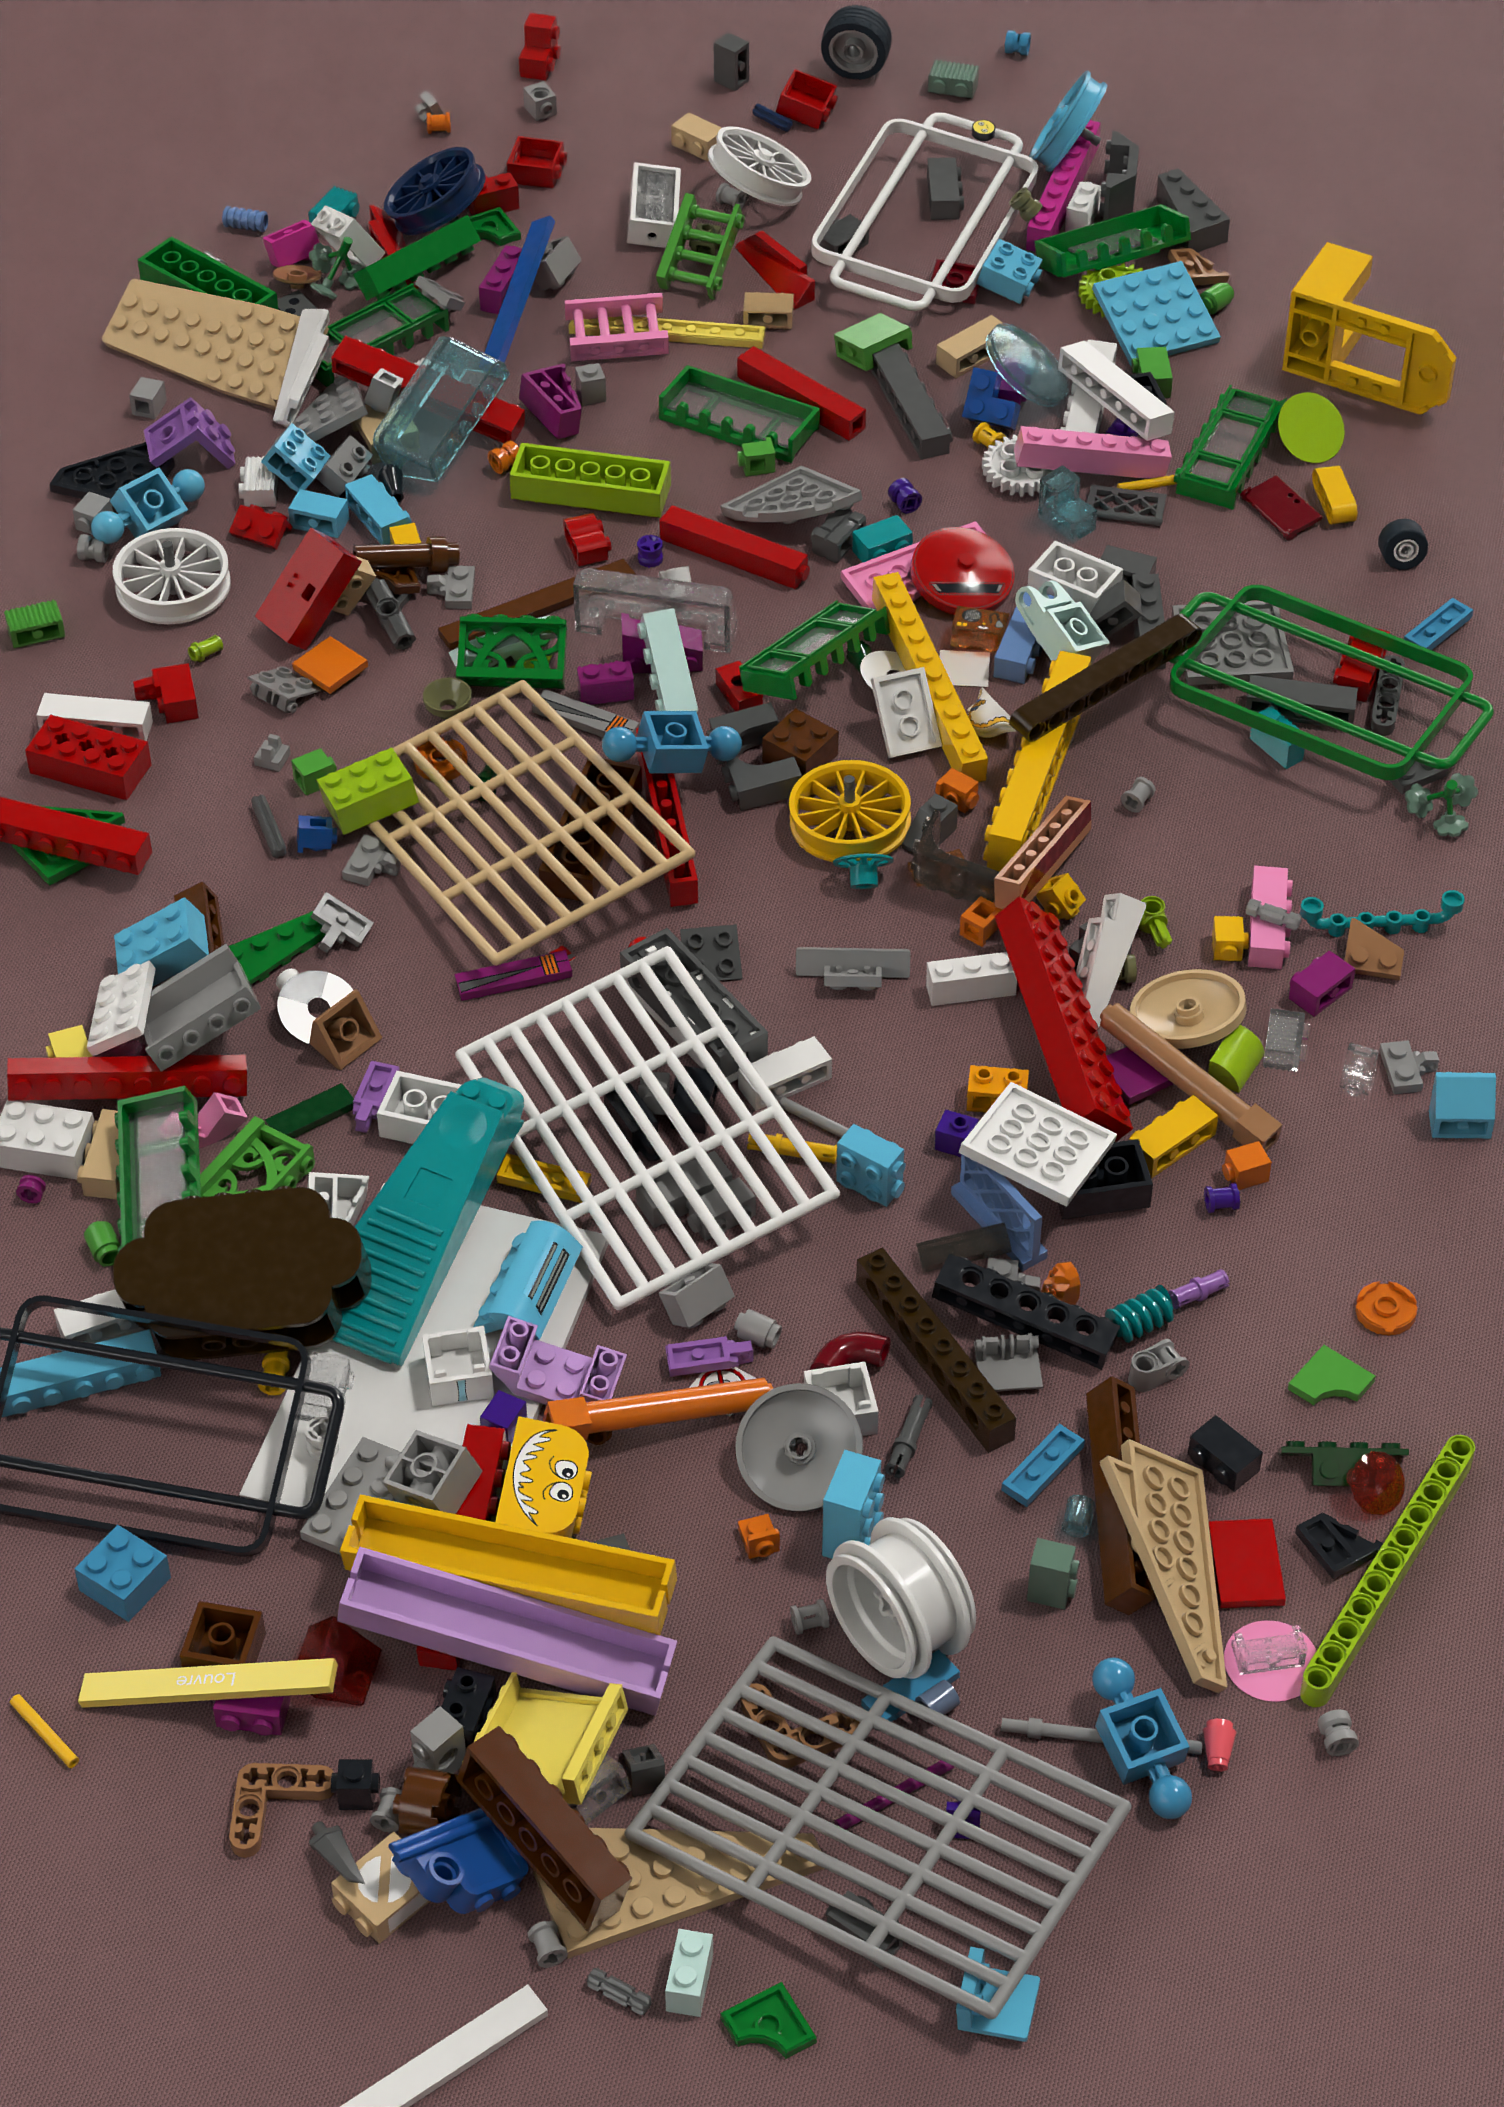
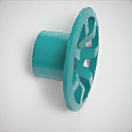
(863, 872)

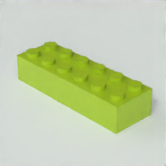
(590, 480)

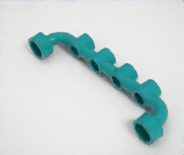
(1451, 904)

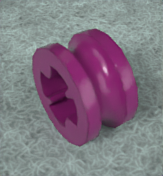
(31, 1189)

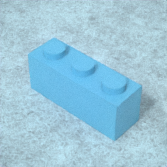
(375, 507)

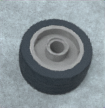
(856, 42)

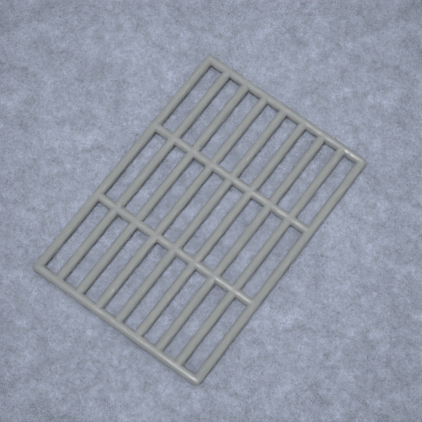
(935, 1849)

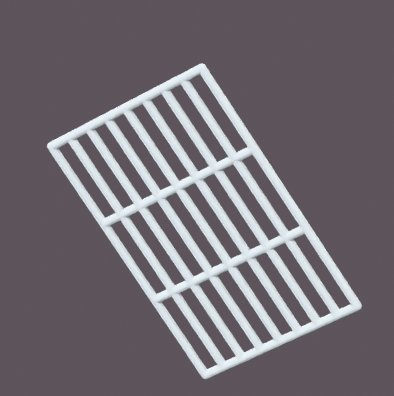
(669, 1162)

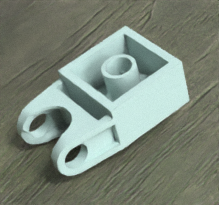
(1060, 622)

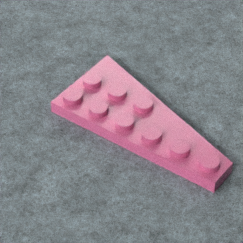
(860, 577)

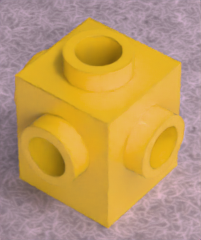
(1061, 897)

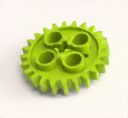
(1086, 284)

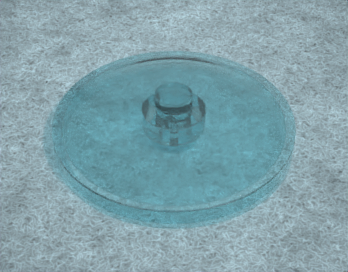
(1026, 365)

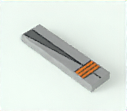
(584, 715)

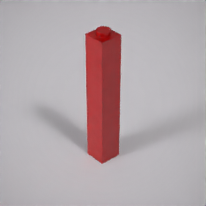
(778, 378)
(734, 547)

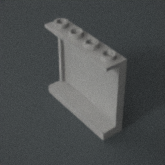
(197, 1007)

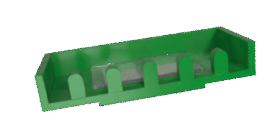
(1113, 241)

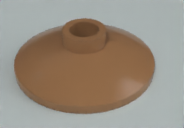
(296, 275)

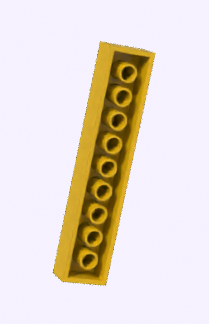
(1032, 777)

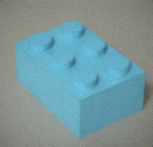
(167, 938)
(852, 1501)

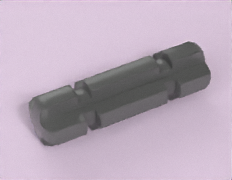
(619, 1991)

